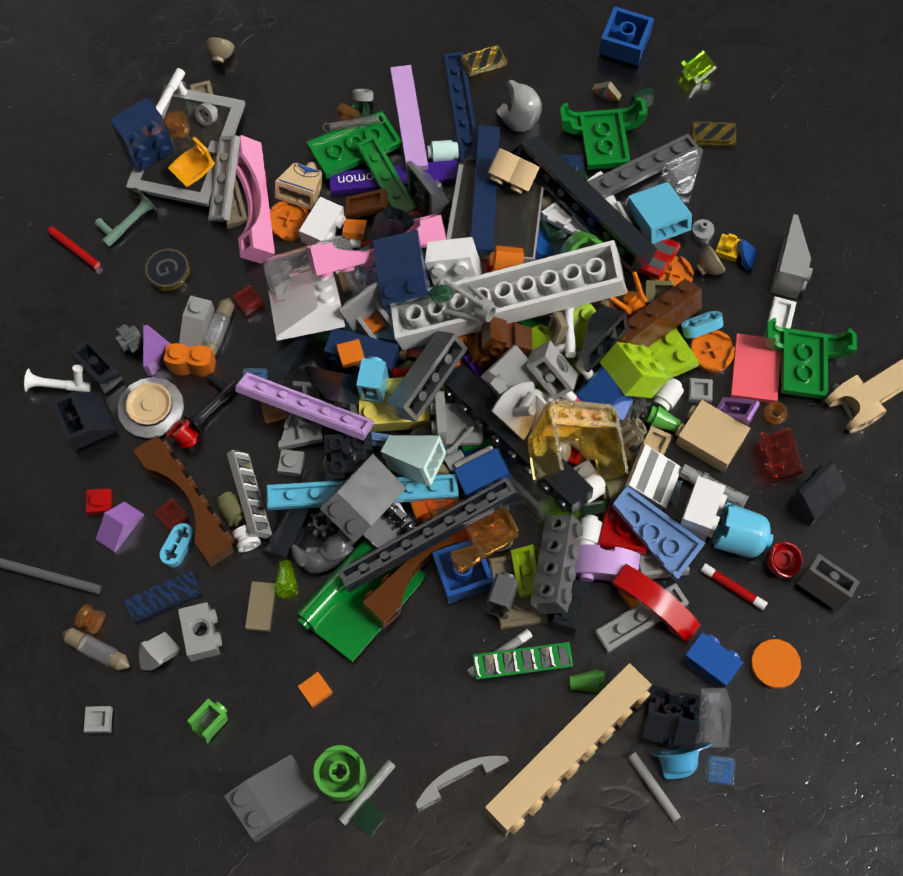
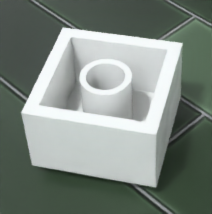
(452, 260)
(703, 508)

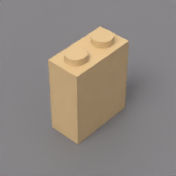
(711, 435)

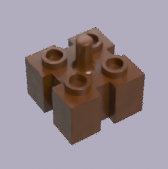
(496, 339)

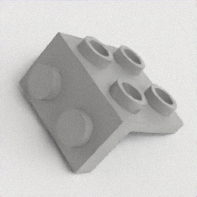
(451, 423)

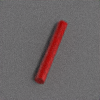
(73, 247)

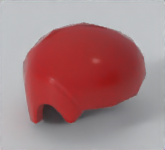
(784, 559)

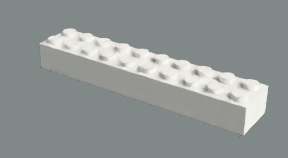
(518, 293)

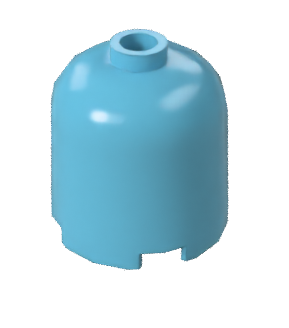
(742, 532)

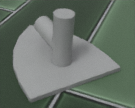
(517, 408)

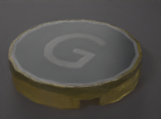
(167, 269)

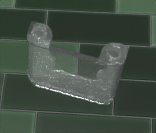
(281, 267)

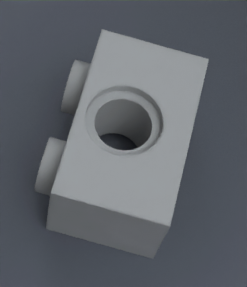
(552, 370)
(191, 620)

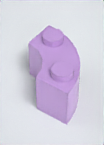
(603, 564)

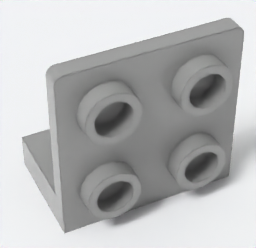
(508, 371)

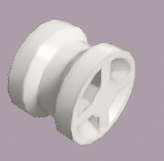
(245, 540)

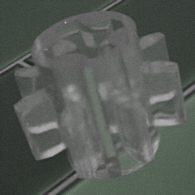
(640, 410)

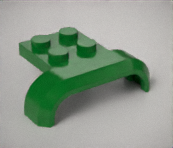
(604, 132)
(806, 357)

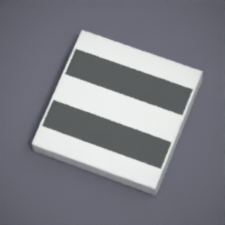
(653, 476)

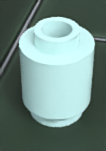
(442, 150)

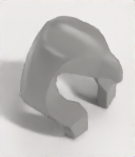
(524, 110)

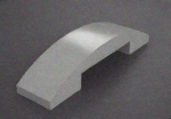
(488, 764)

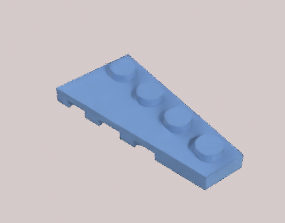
(662, 535)

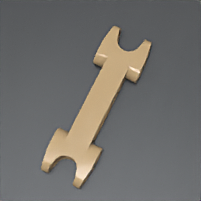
(868, 397)

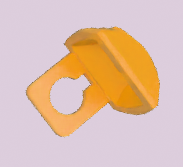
(192, 164)

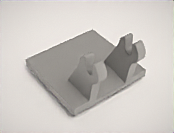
(362, 307)

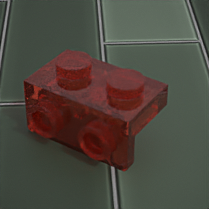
(781, 454)

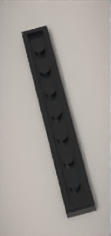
(428, 534)

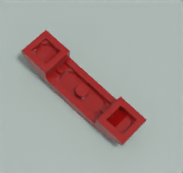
(658, 601)

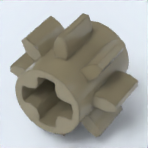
(633, 431)

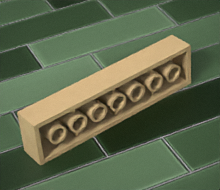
(567, 749)

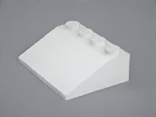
(308, 307)

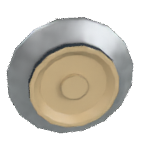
(150, 407)

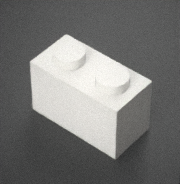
(322, 222)

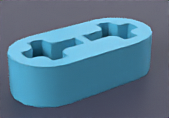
(702, 324)
(181, 547)

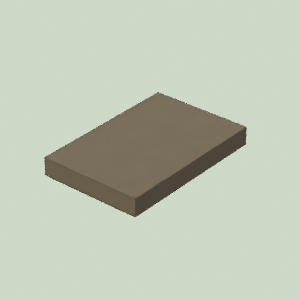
(521, 612)

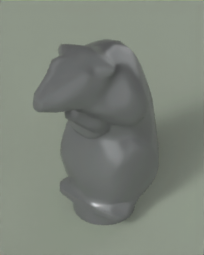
(324, 558)

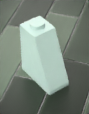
(415, 456)

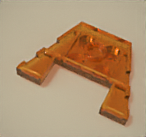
(485, 535)

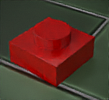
(98, 501)

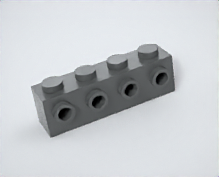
(426, 376)
(556, 564)

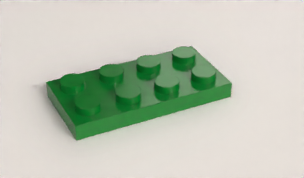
(338, 150)

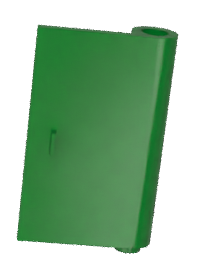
(340, 615)

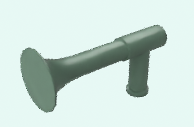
(113, 234)

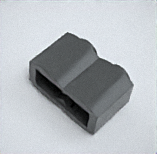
(501, 595)

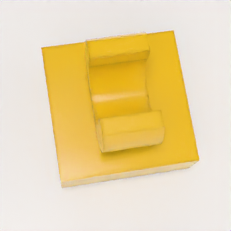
(727, 247)

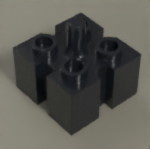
(391, 222)
(345, 455)
(671, 718)

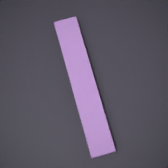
(409, 116)
(304, 406)

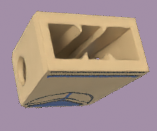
(300, 185)

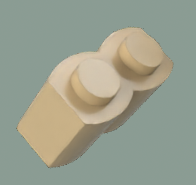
(513, 171)

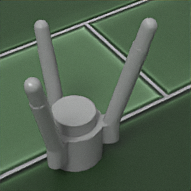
(482, 307)
(457, 459)

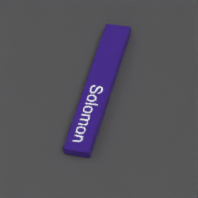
(363, 180)

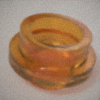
(777, 407)

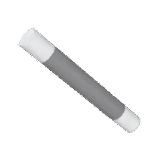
(512, 644)

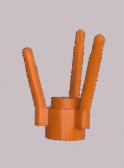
(633, 301)

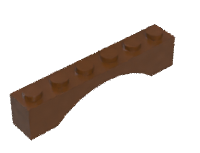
(209, 537)
(386, 601)

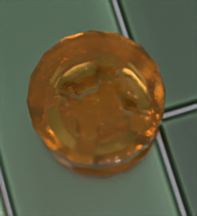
(173, 120)
(89, 619)

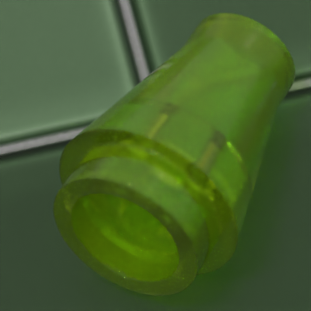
(286, 582)

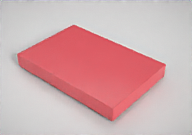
(755, 370)

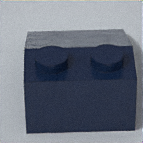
(401, 269)

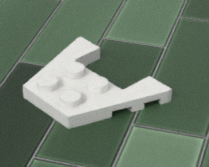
(558, 217)

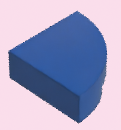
(748, 254)

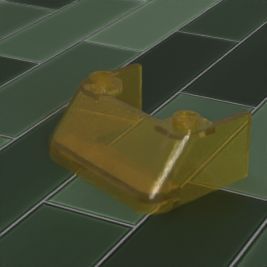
(591, 424)

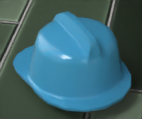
(680, 762)

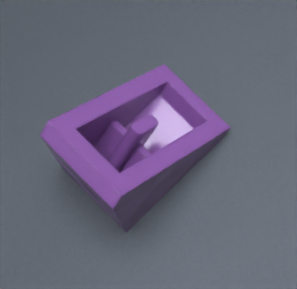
(153, 350)
(739, 409)
(117, 525)

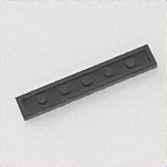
(642, 167)

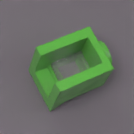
(208, 720)

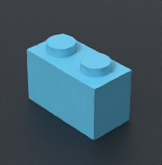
(372, 379)

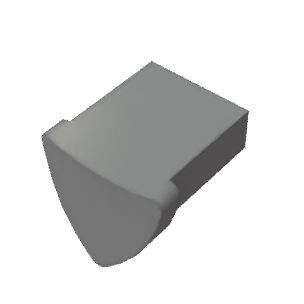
(157, 651)

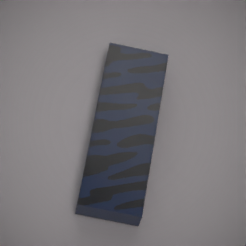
(162, 596)

